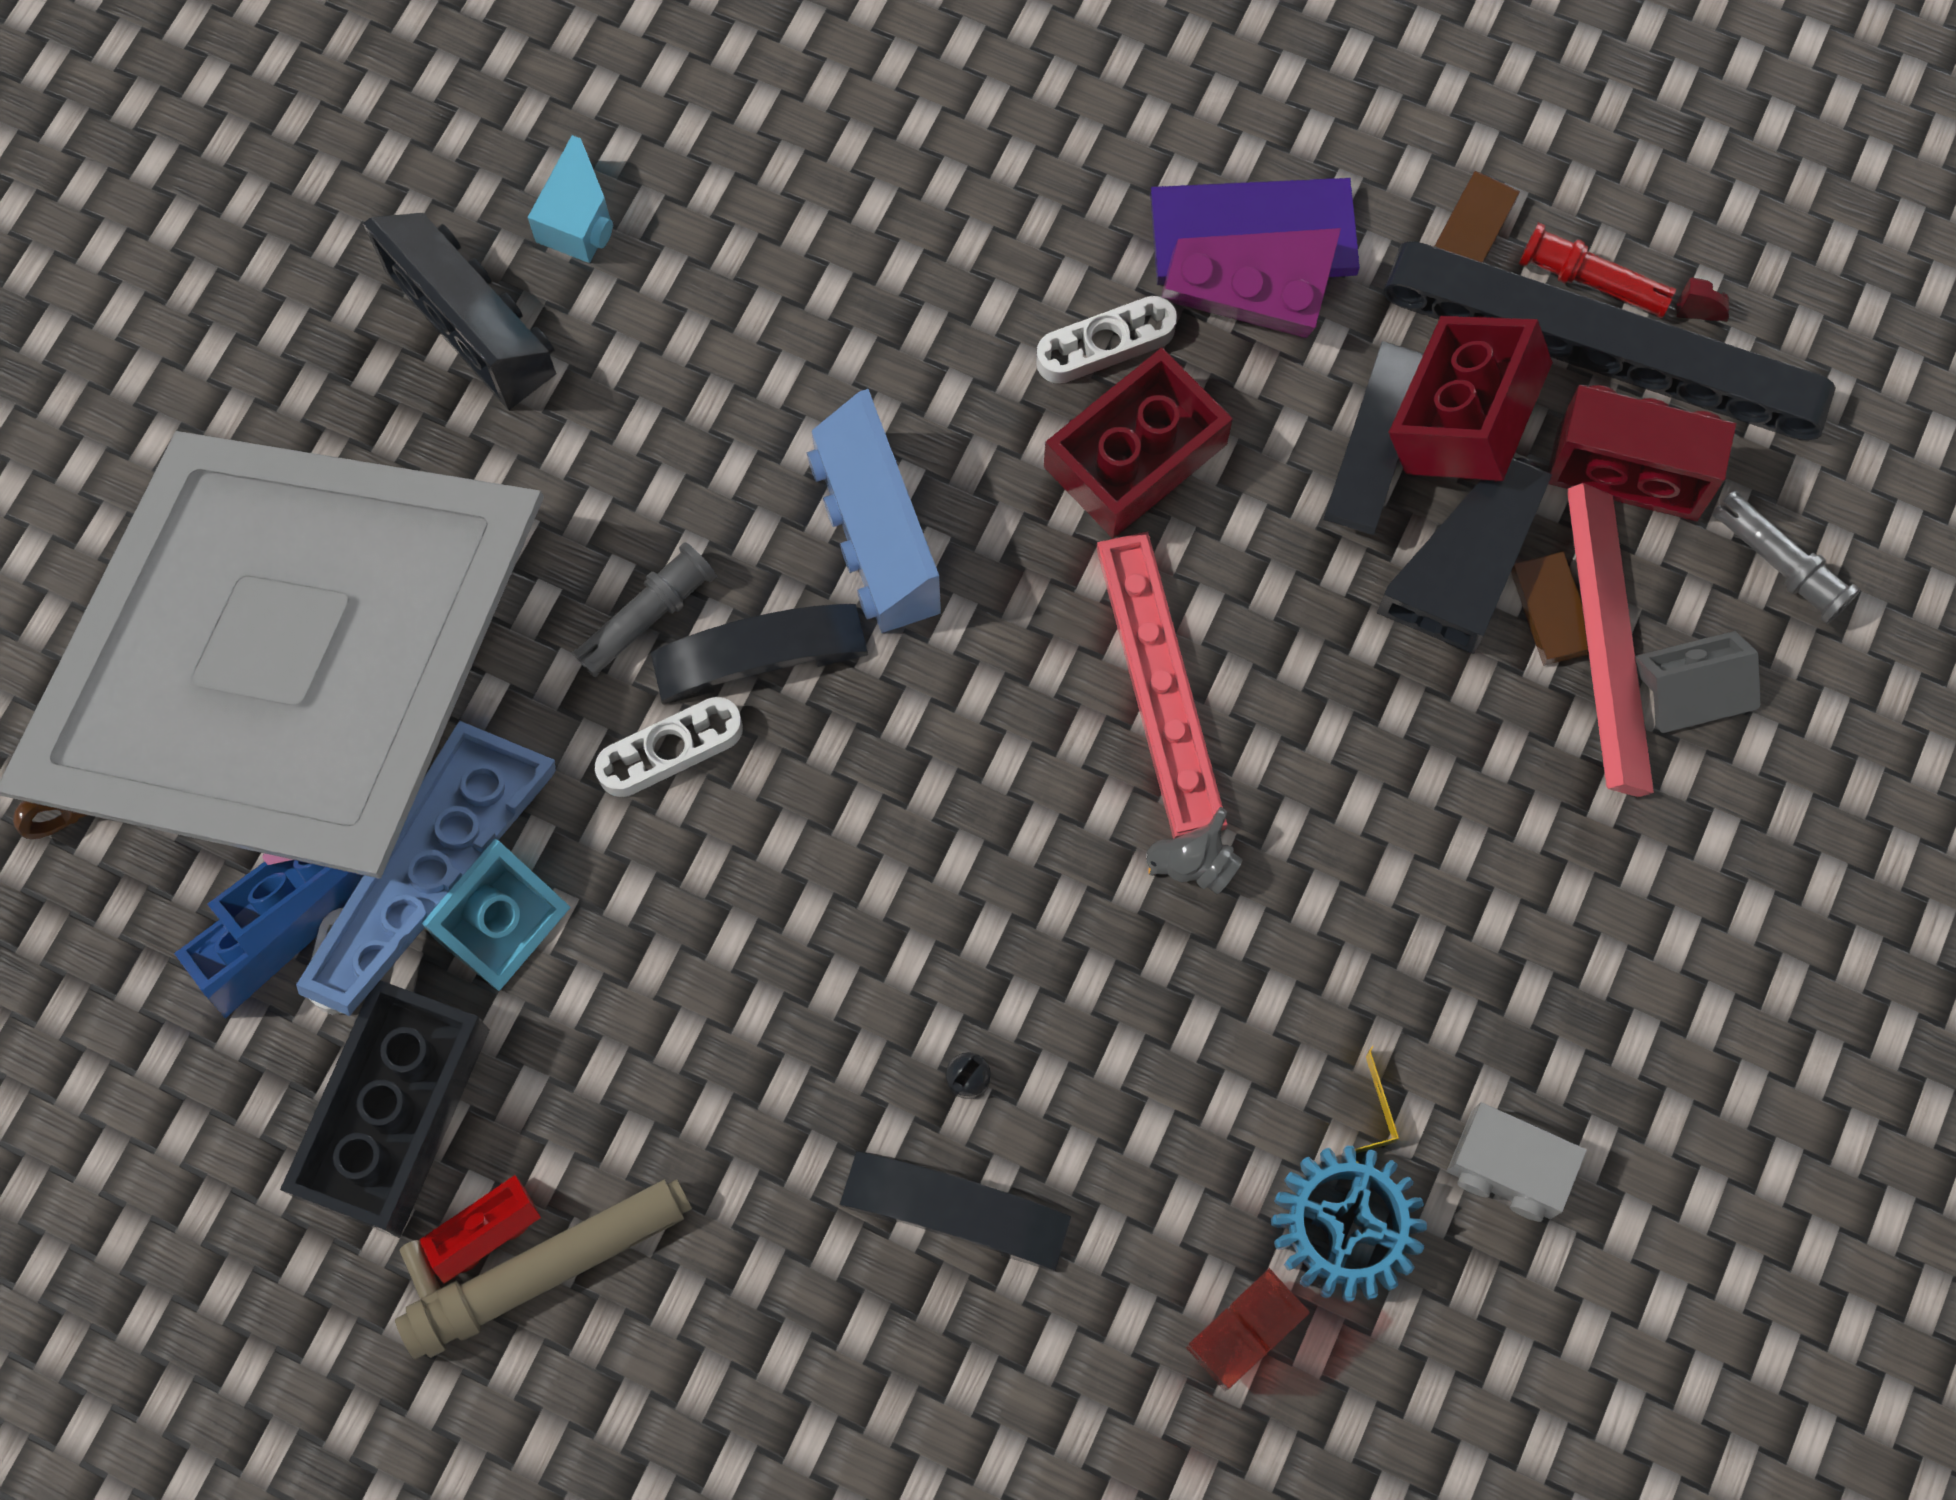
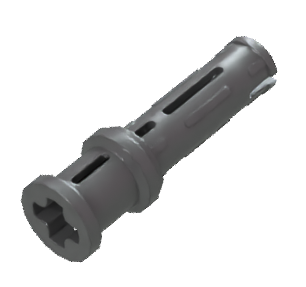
(1804, 572)
(662, 594)

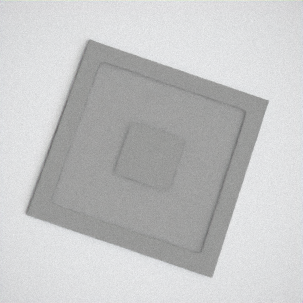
(274, 651)

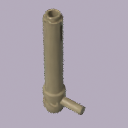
(462, 1308)

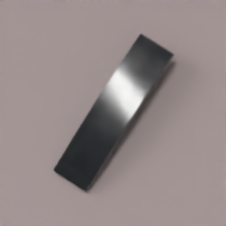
(1370, 451)

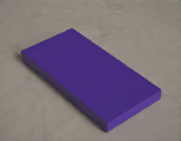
(1254, 209)

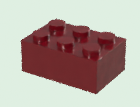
(1471, 397)
(1137, 442)
(1641, 450)

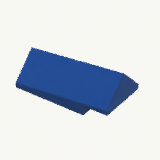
(262, 927)

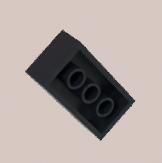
(386, 1108)

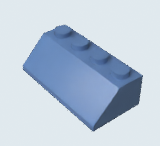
(875, 516)

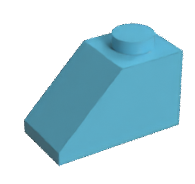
(571, 207)

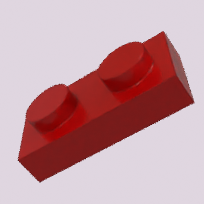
(479, 1229)

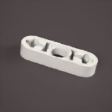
(1097, 359)
(627, 748)

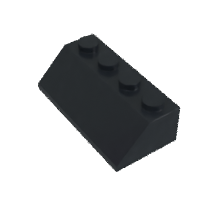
(462, 305)

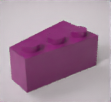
(1255, 277)

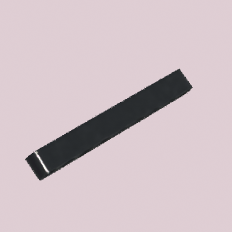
(1617, 341)

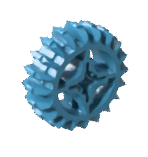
(1375, 1231)

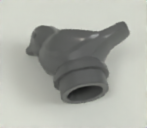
(1196, 856)

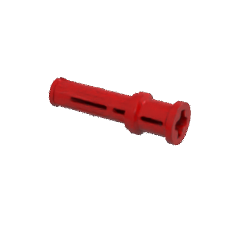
(1574, 262)

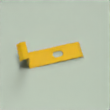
(1385, 1107)

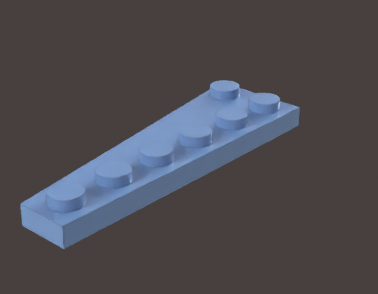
(460, 808)

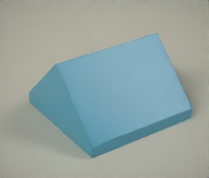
(495, 915)

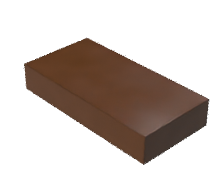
(1478, 217)
(1552, 607)

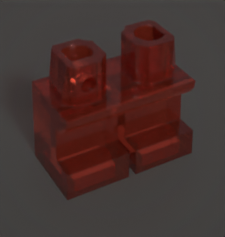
(1247, 1330)

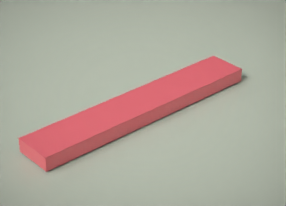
(1610, 641)
(1160, 682)

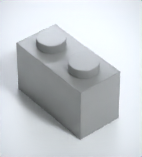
(1516, 1163)

